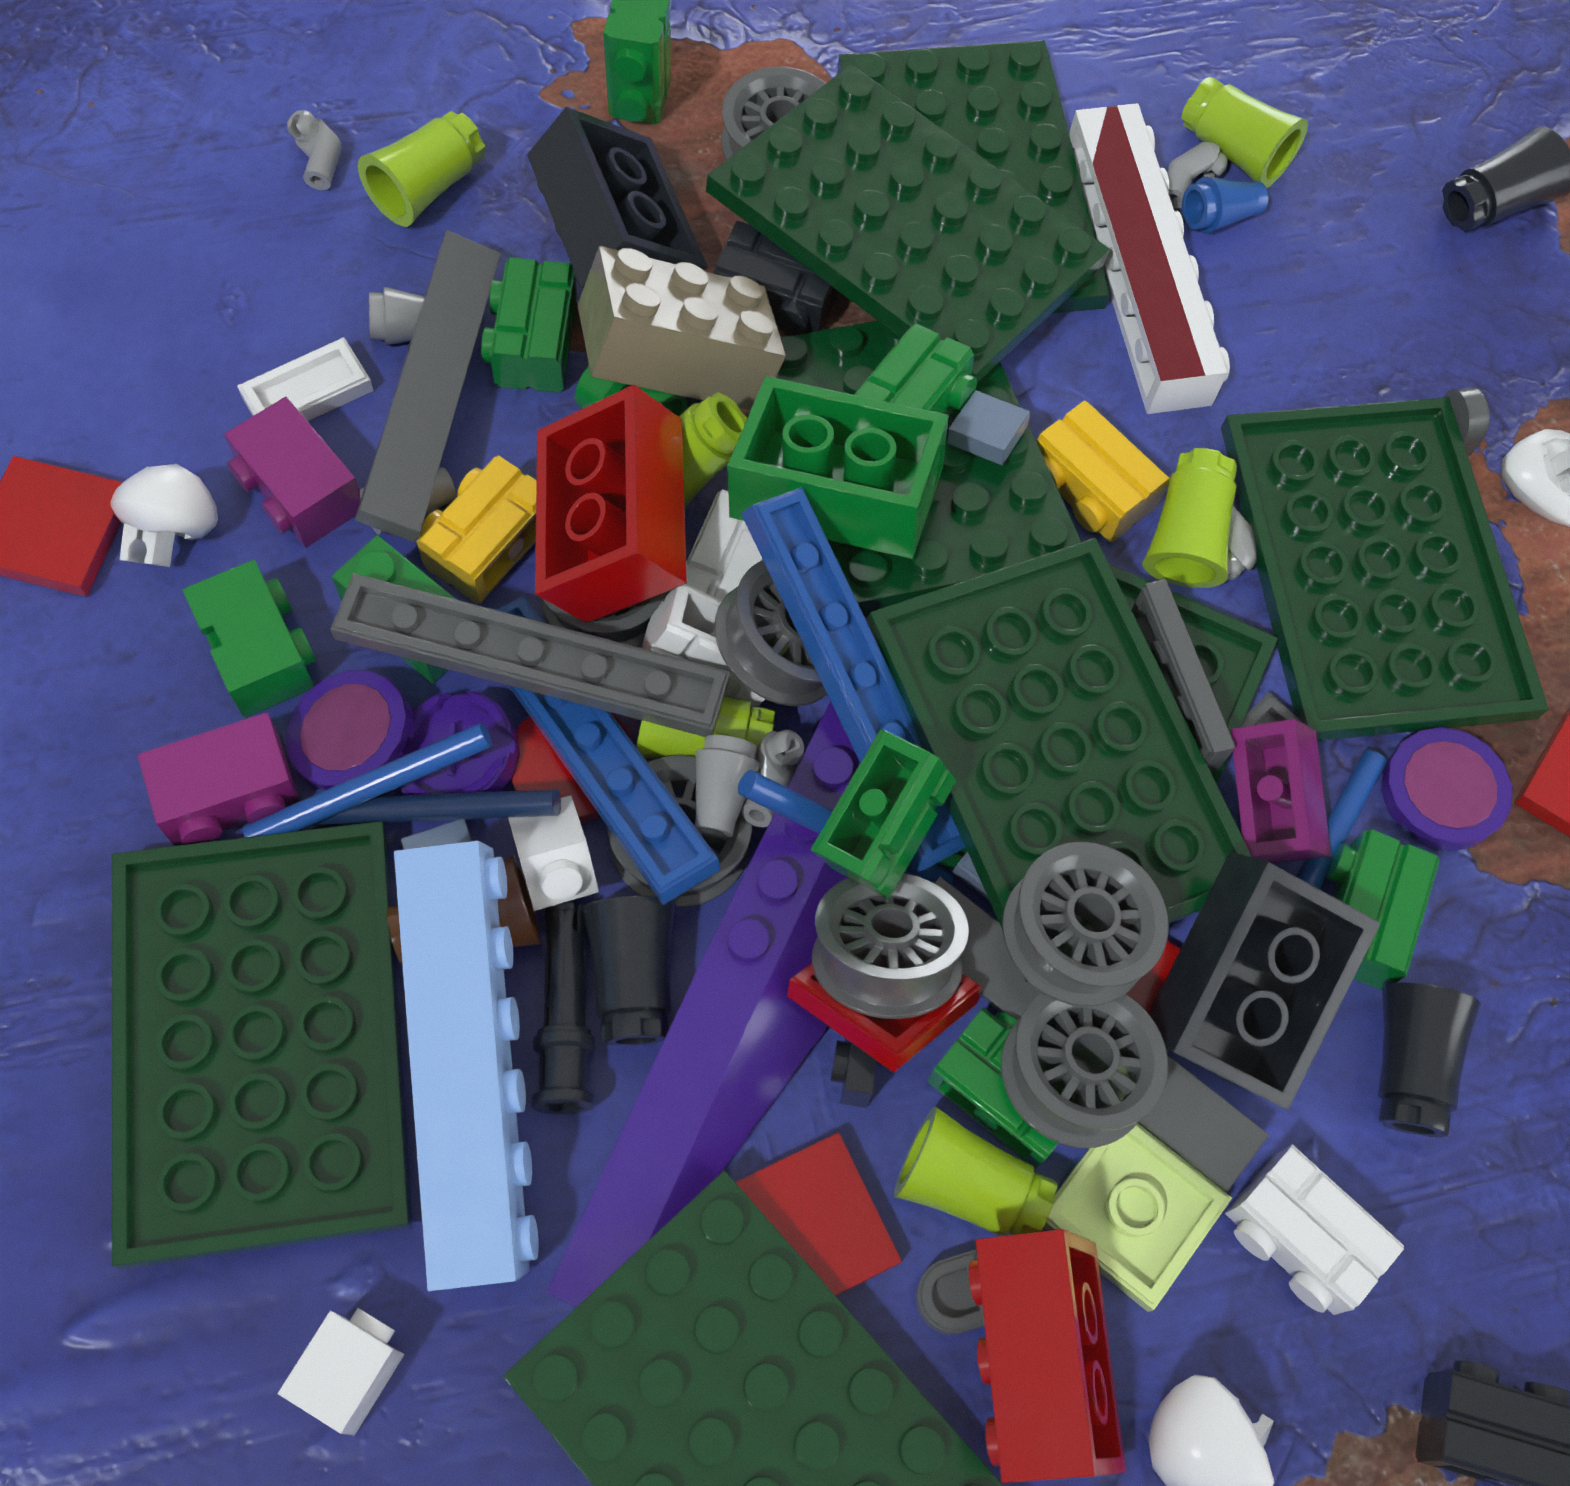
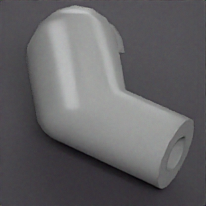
(319, 145)
(1201, 159)
(1241, 546)
(777, 759)

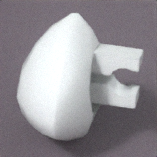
(1540, 474)
(158, 506)
(1207, 1438)

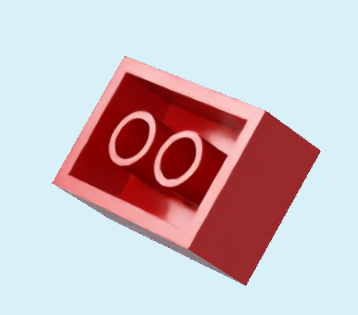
(610, 506)
(1046, 1357)

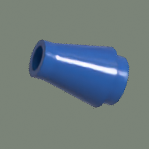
(1221, 202)

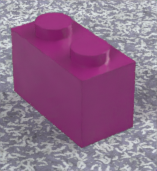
(294, 471)
(218, 780)
(1280, 791)

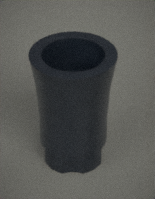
(1514, 179)
(631, 967)
(1423, 1055)

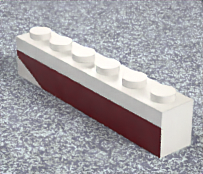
(1148, 263)

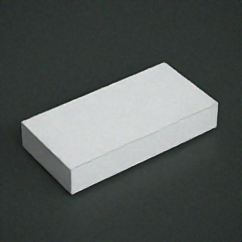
(311, 382)

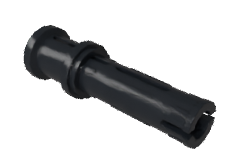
(564, 1038)

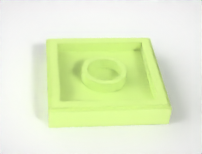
(1140, 1210)

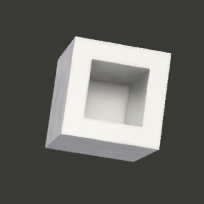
(554, 856)
(343, 1370)

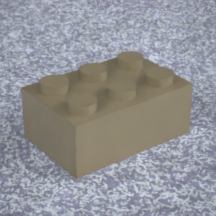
(677, 328)

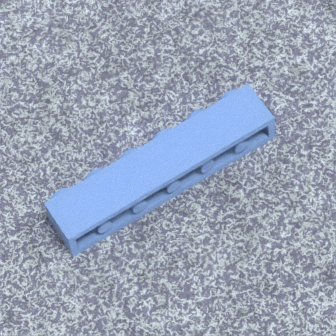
(463, 1066)

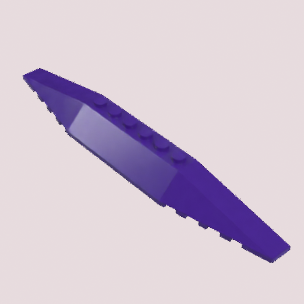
(728, 1043)

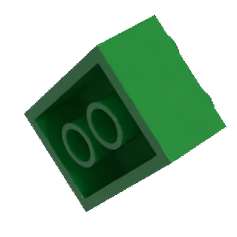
(857, 458)

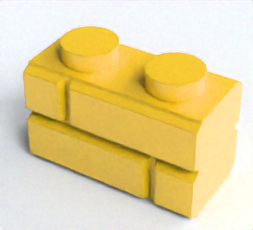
(1100, 472)
(481, 529)

